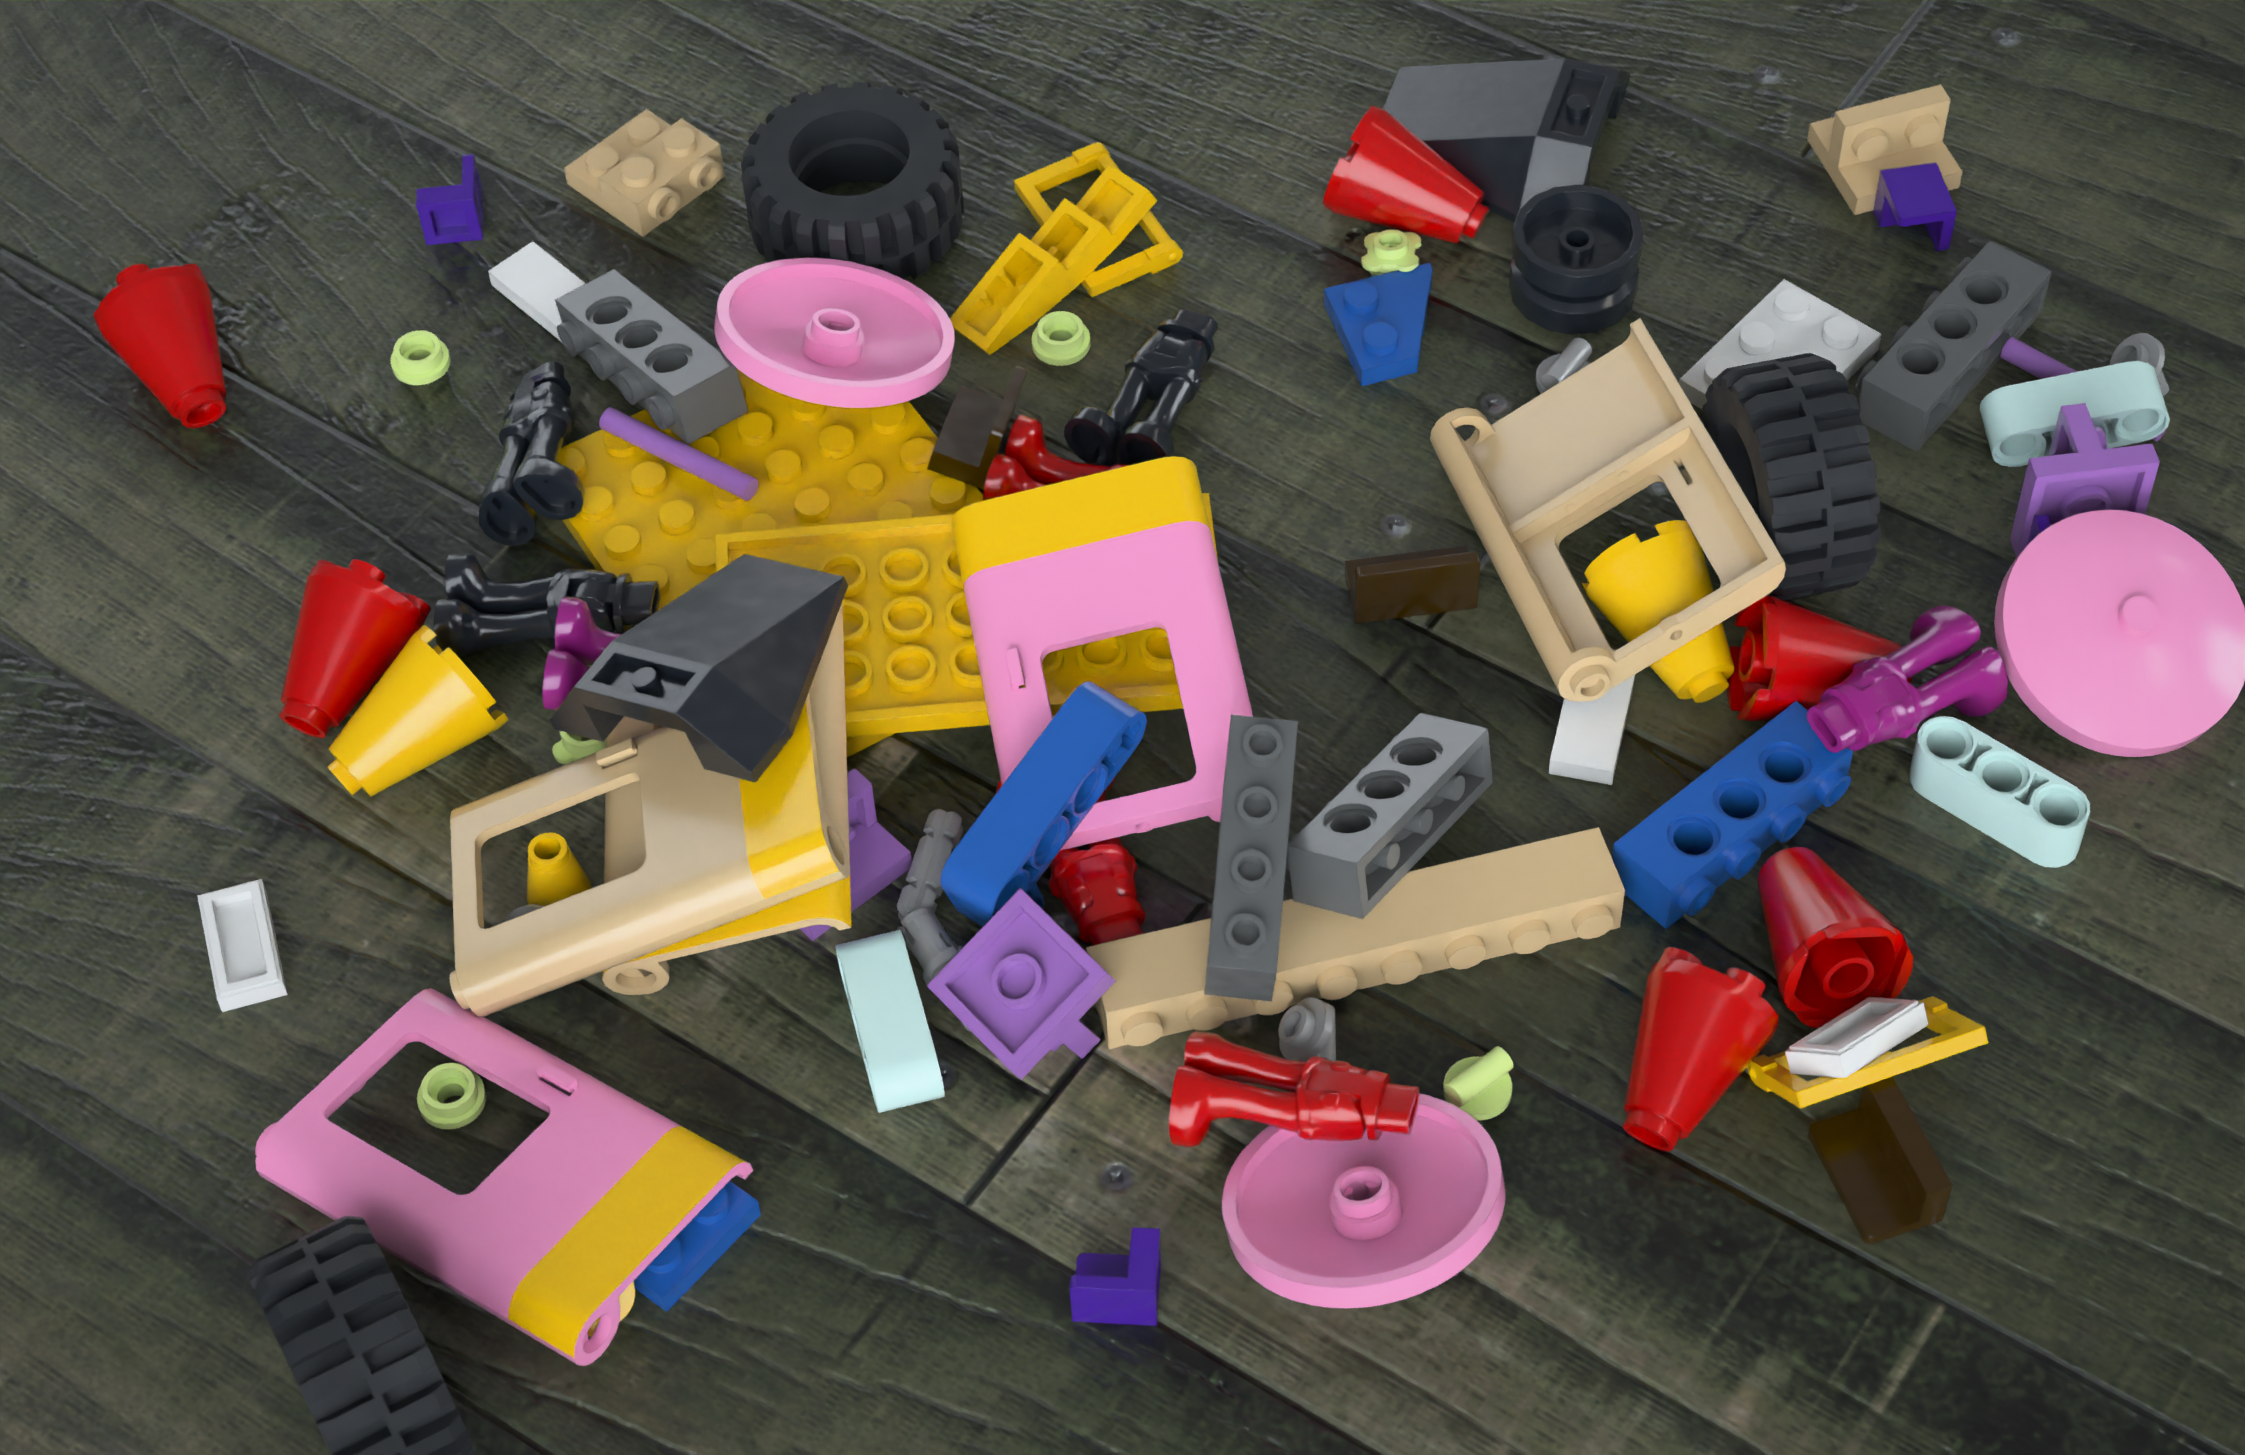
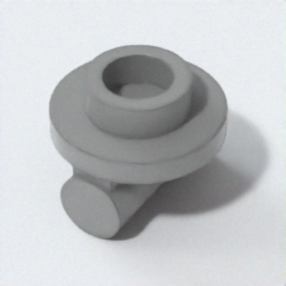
(2145, 349)
(1561, 366)
(1308, 1031)

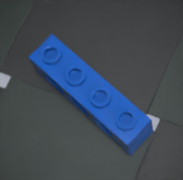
(1763, 782)

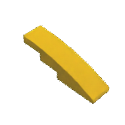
(1044, 270)

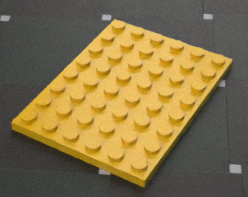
(810, 469)

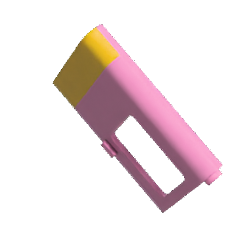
(1091, 566)
(553, 1224)

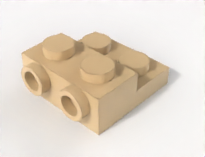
(647, 170)

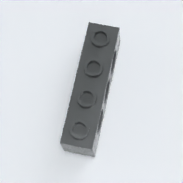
(1951, 345)
(650, 356)
(1389, 815)
(1251, 858)

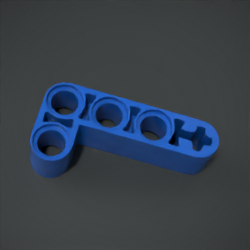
(1042, 802)

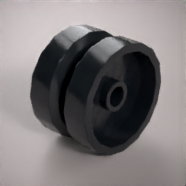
(1575, 259)

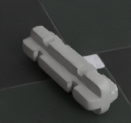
(942, 836)

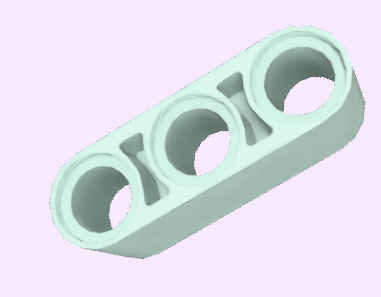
(2119, 398)
(1999, 791)
(890, 1021)

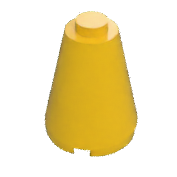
(1657, 578)
(413, 718)

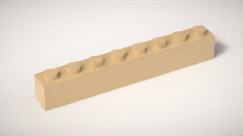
(1423, 925)

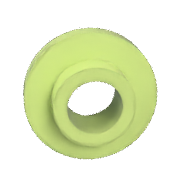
(1061, 339)
(419, 358)
(449, 1081)

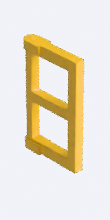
(1083, 161)
(1957, 1036)

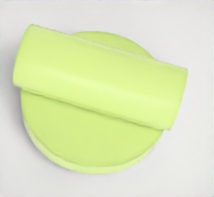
(1480, 1084)

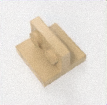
(1883, 137)

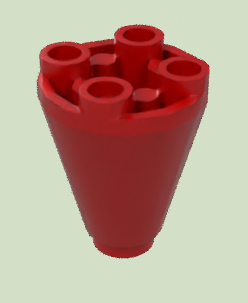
(168, 337)
(344, 642)
(1691, 1045)

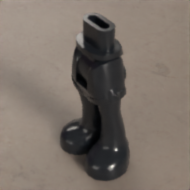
(1163, 370)
(529, 470)
(482, 610)

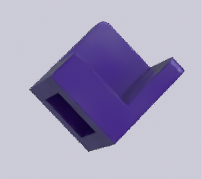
(1916, 197)
(453, 211)
(1119, 1286)

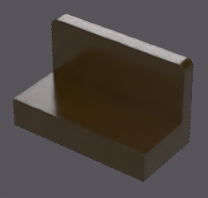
(975, 432)
(1413, 583)
(1882, 1164)

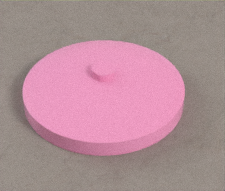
(834, 332)
(2121, 633)
(1364, 1214)

